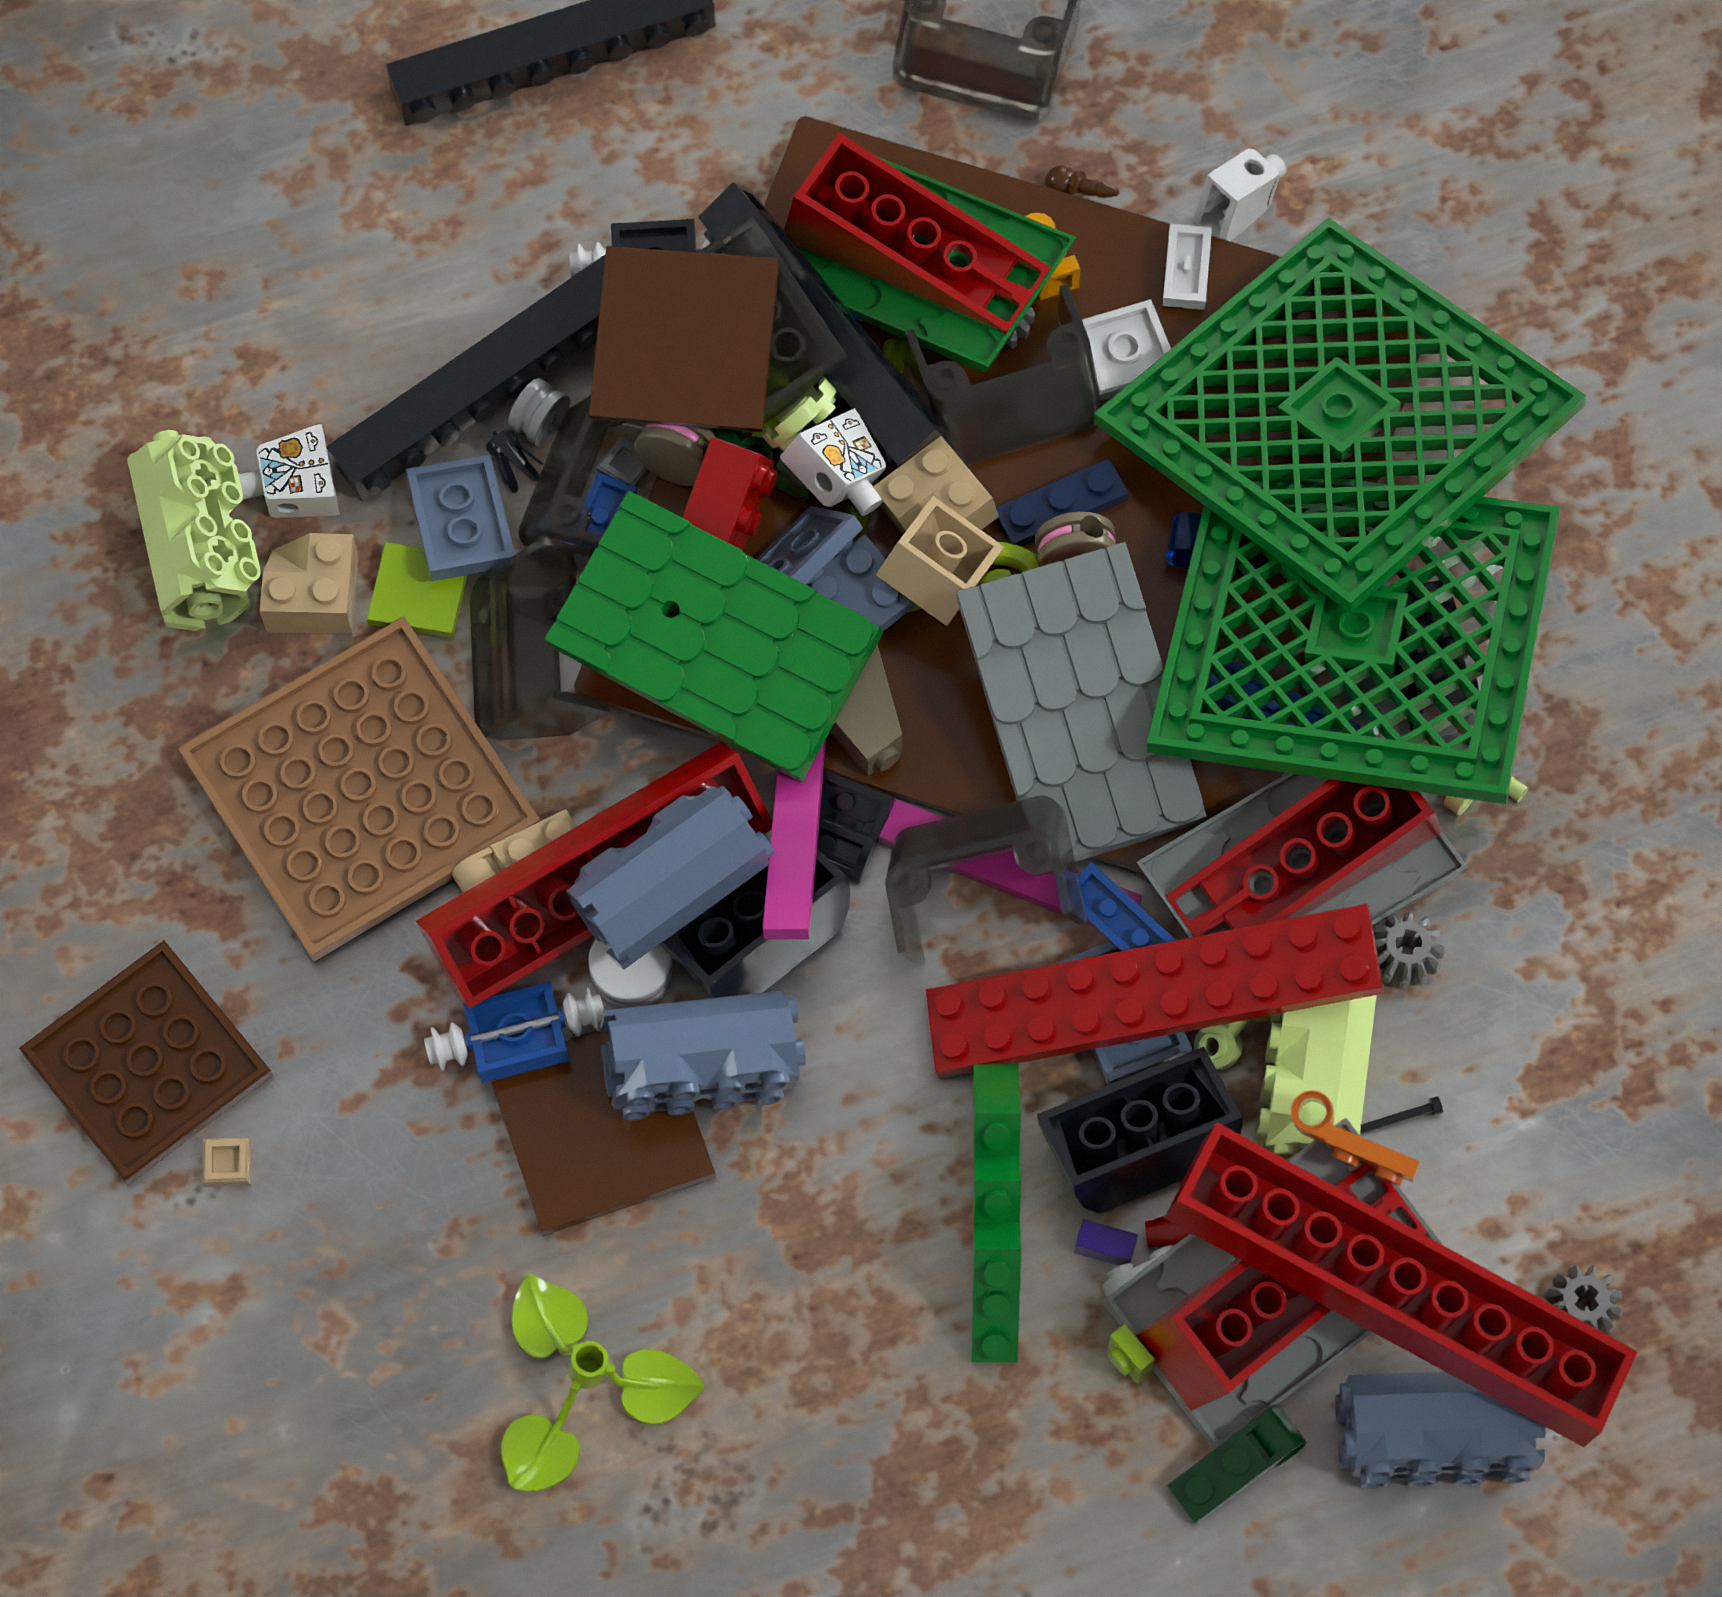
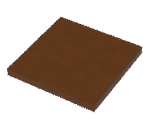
(684, 338)
(145, 1062)
(581, 1151)

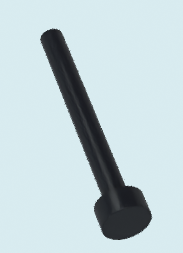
(1433, 1106)

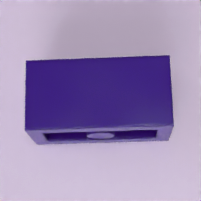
(1105, 1243)

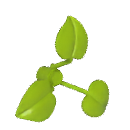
(551, 1319)

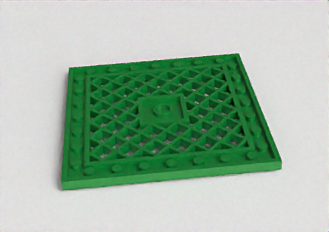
(1340, 413)
(1367, 645)

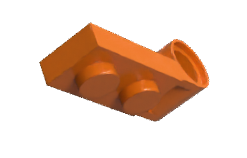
(1353, 1148)

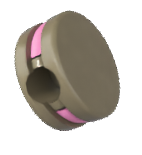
(673, 451)
(1072, 536)

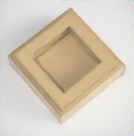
(226, 1162)

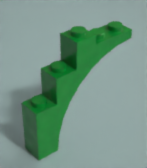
(996, 1213)

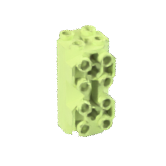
(194, 547)
(1317, 1051)

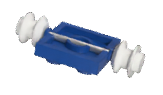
(515, 1031)

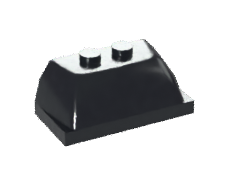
(727, 943)
(1138, 1130)

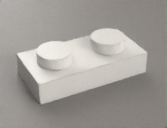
(1187, 266)

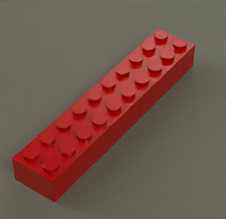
(1401, 1285)

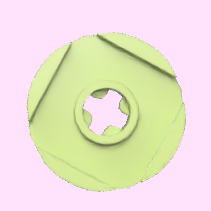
(811, 406)

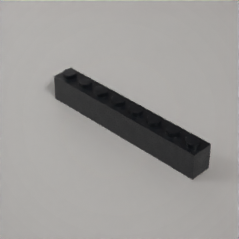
(538, 52)
(867, 376)
(471, 385)

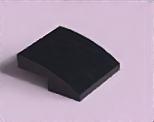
(851, 821)

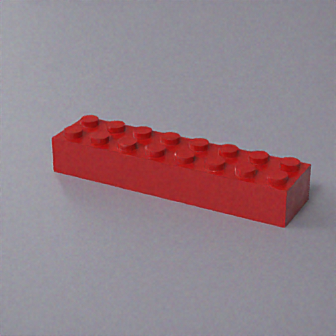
(524, 912)

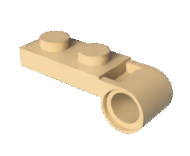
(510, 850)

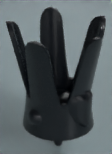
(506, 448)

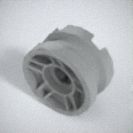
(538, 412)

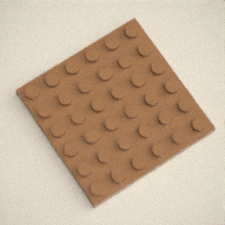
(357, 787)

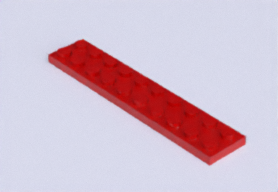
(1155, 990)

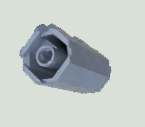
(670, 875)
(698, 1050)
(1431, 1426)

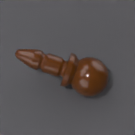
(1075, 183)

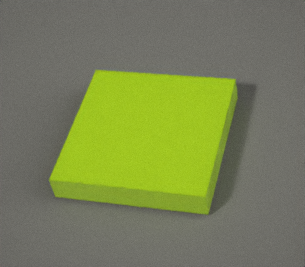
(406, 591)

